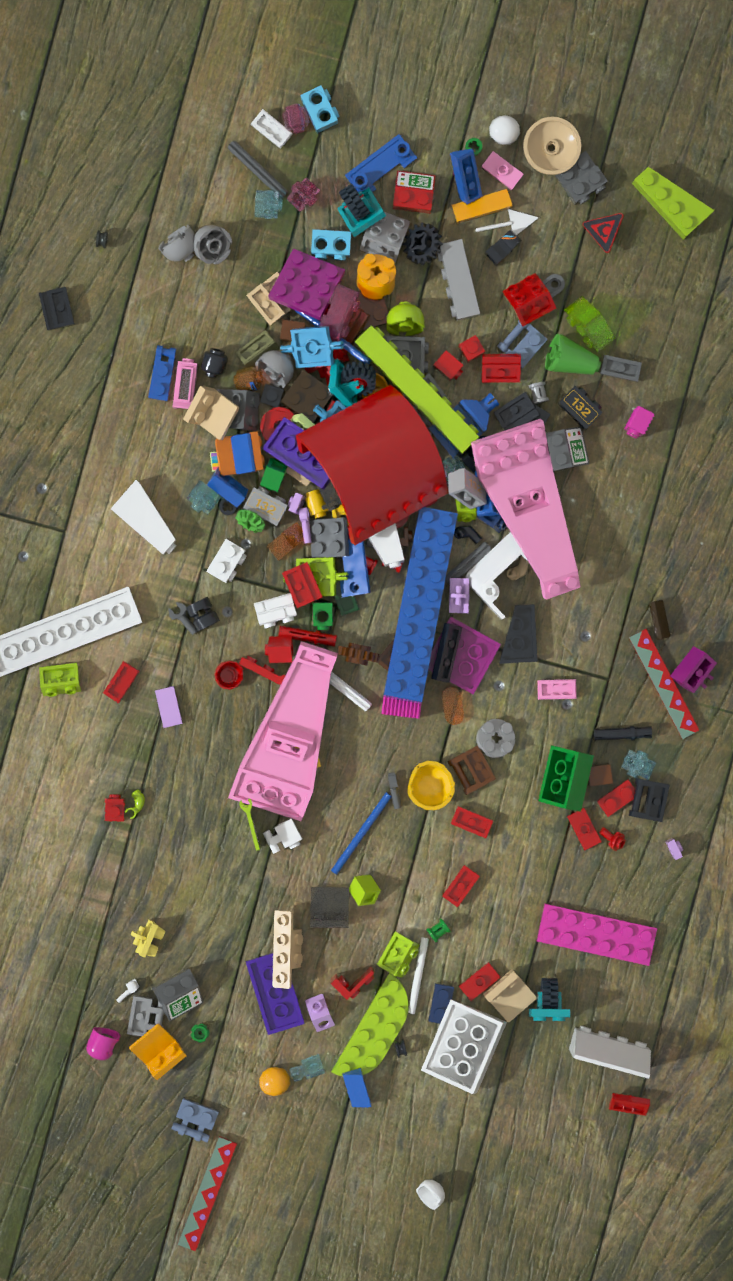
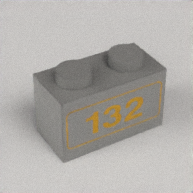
(466, 488)
(265, 506)

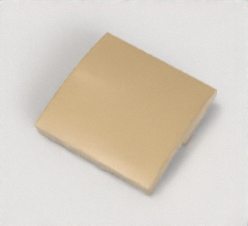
(269, 309)

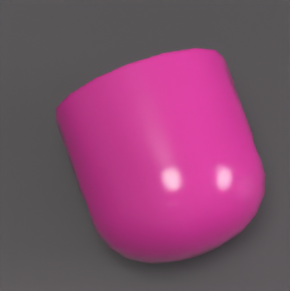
(100, 1046)

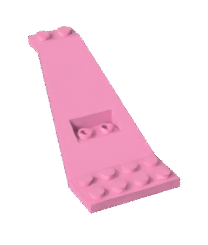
(514, 468)
(277, 773)

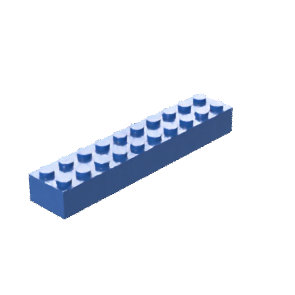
(420, 605)

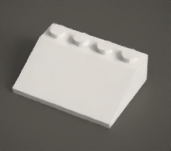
(463, 1046)
(611, 1052)

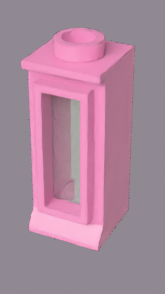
(185, 383)

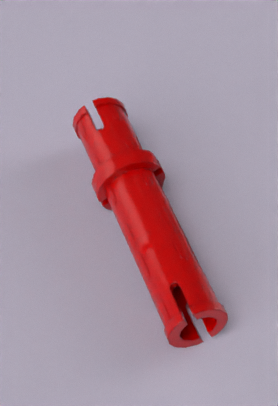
(308, 636)

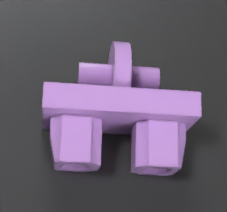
(459, 595)

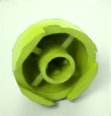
(405, 318)

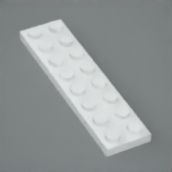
(67, 630)

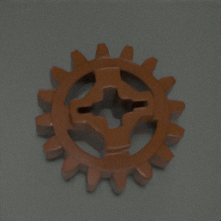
(358, 654)

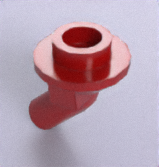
(616, 841)

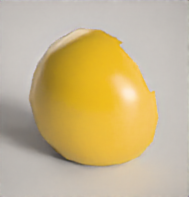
(431, 785)

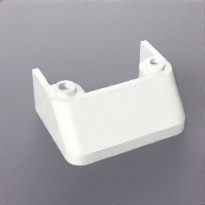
(490, 567)

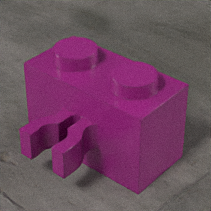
(694, 670)

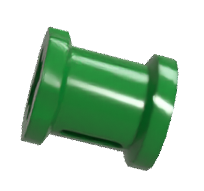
(441, 924)

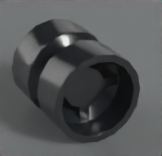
(205, 620)

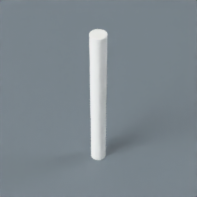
(418, 975)

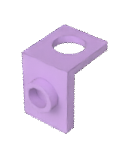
(319, 1012)

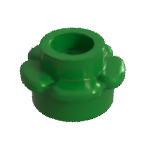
(205, 1032)

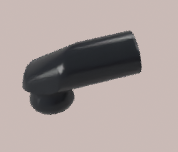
(467, 532)

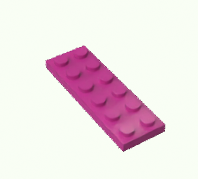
(596, 934)

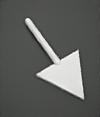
(518, 222)

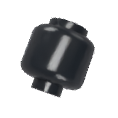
(214, 362)

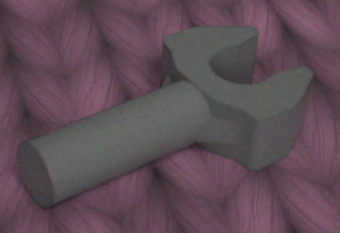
(183, 618)
(394, 790)

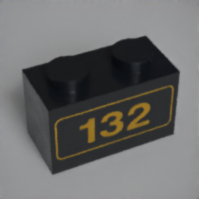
(580, 407)

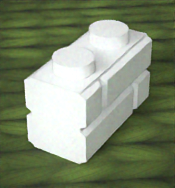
(275, 609)

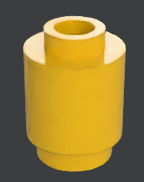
(314, 502)

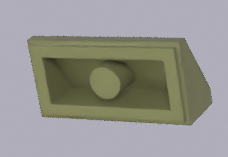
(256, 348)

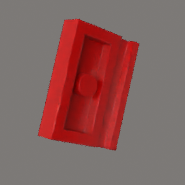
(501, 368)
(302, 585)

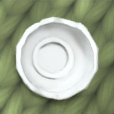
(504, 130)
(431, 1193)

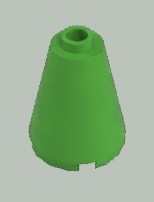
(570, 357)

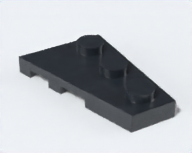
(521, 636)

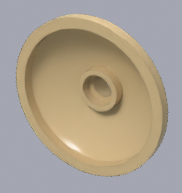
(552, 132)

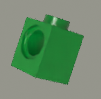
(273, 475)
(317, 607)

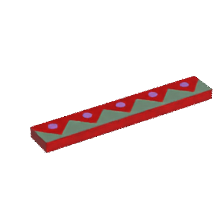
(664, 683)
(207, 1193)

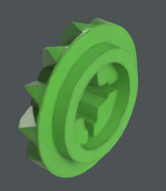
(250, 520)

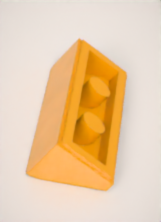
(483, 206)

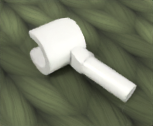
(132, 987)

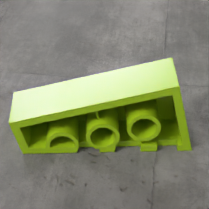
(674, 204)

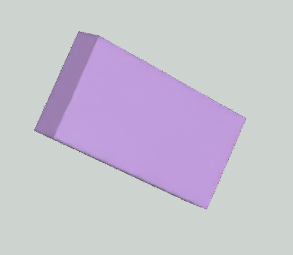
(168, 707)

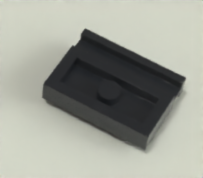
(56, 308)
(517, 412)

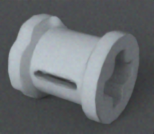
(538, 392)

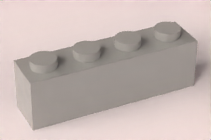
(459, 280)

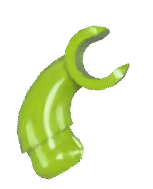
(139, 802)

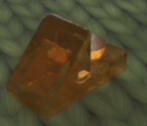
(286, 541)

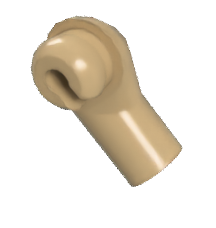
(518, 571)

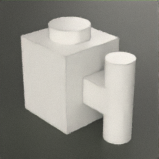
(287, 833)

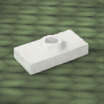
(271, 129)

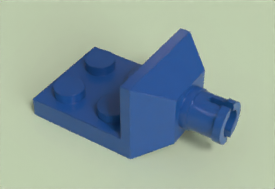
(475, 413)

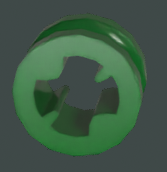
(479, 144)

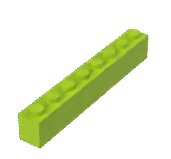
(416, 389)

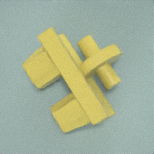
(144, 938)

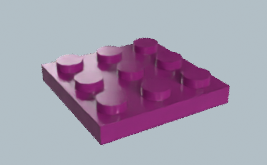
(306, 284)
(472, 657)

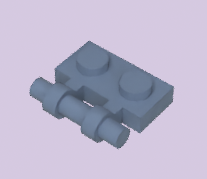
(198, 1115)

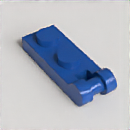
(162, 374)

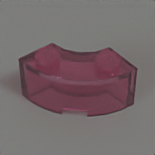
(343, 304)

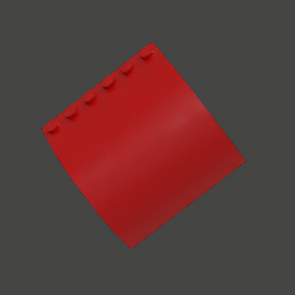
(377, 461)

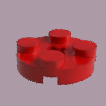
(273, 417)

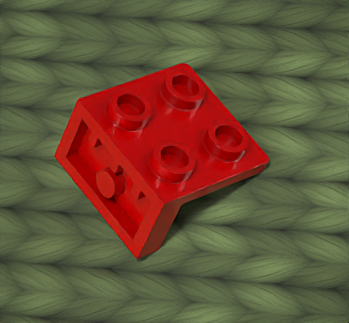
(529, 299)
(342, 985)

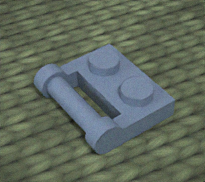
(527, 347)

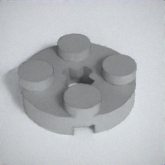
(488, 745)

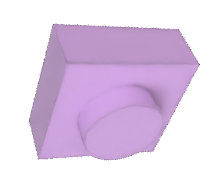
(296, 502)
(675, 848)

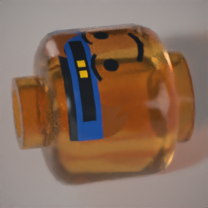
(248, 379)

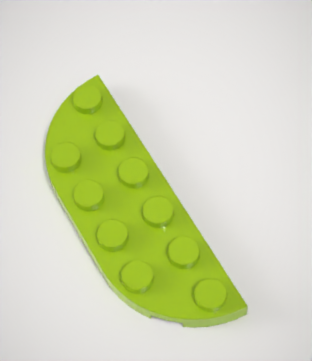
(376, 1029)

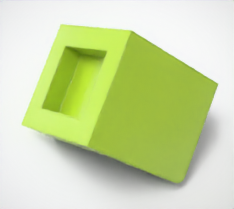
(364, 890)

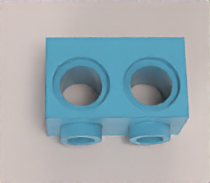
(315, 110)
(331, 239)

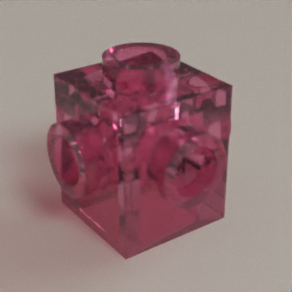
(303, 194)

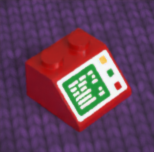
(414, 192)

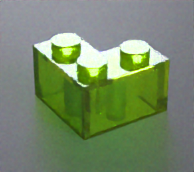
(589, 324)

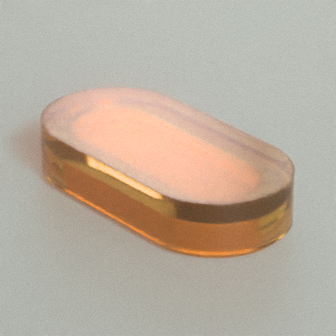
(452, 705)

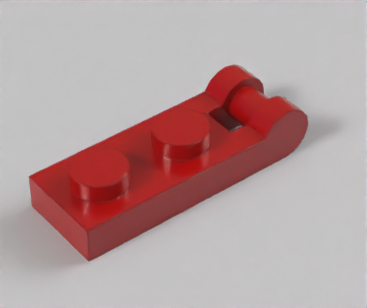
(265, 671)

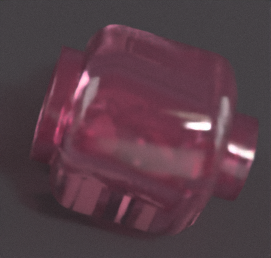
(295, 118)

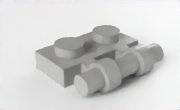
(140, 1015)

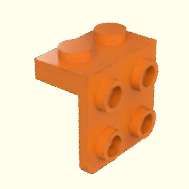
(226, 458)

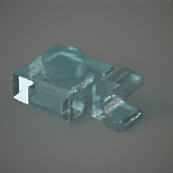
(310, 1068)

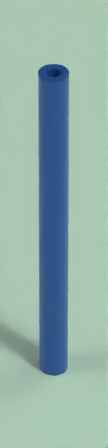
(347, 346)
(361, 833)

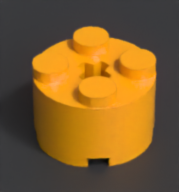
(376, 276)

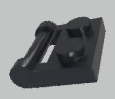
(655, 800)

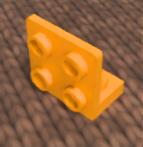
(158, 1051)

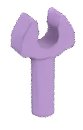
(305, 519)

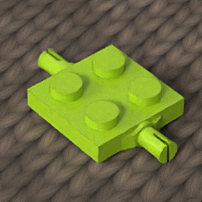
(324, 574)

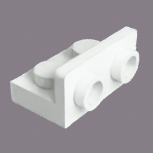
(226, 561)

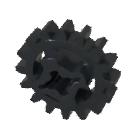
(422, 242)

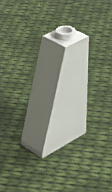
(141, 514)
(388, 546)

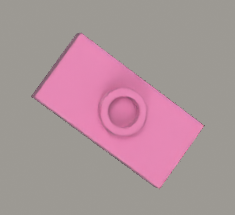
(502, 170)
(556, 689)

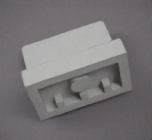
(385, 236)

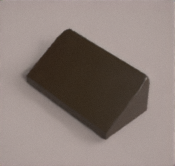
(659, 619)

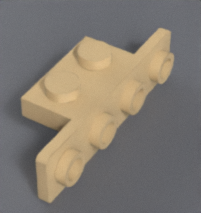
(286, 949)

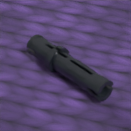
(623, 733)

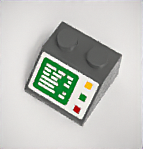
(567, 448)
(178, 994)

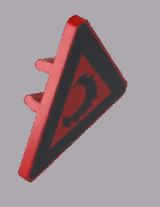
(604, 230)

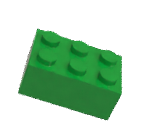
(566, 778)

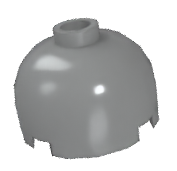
(212, 244)
(179, 245)
(276, 367)

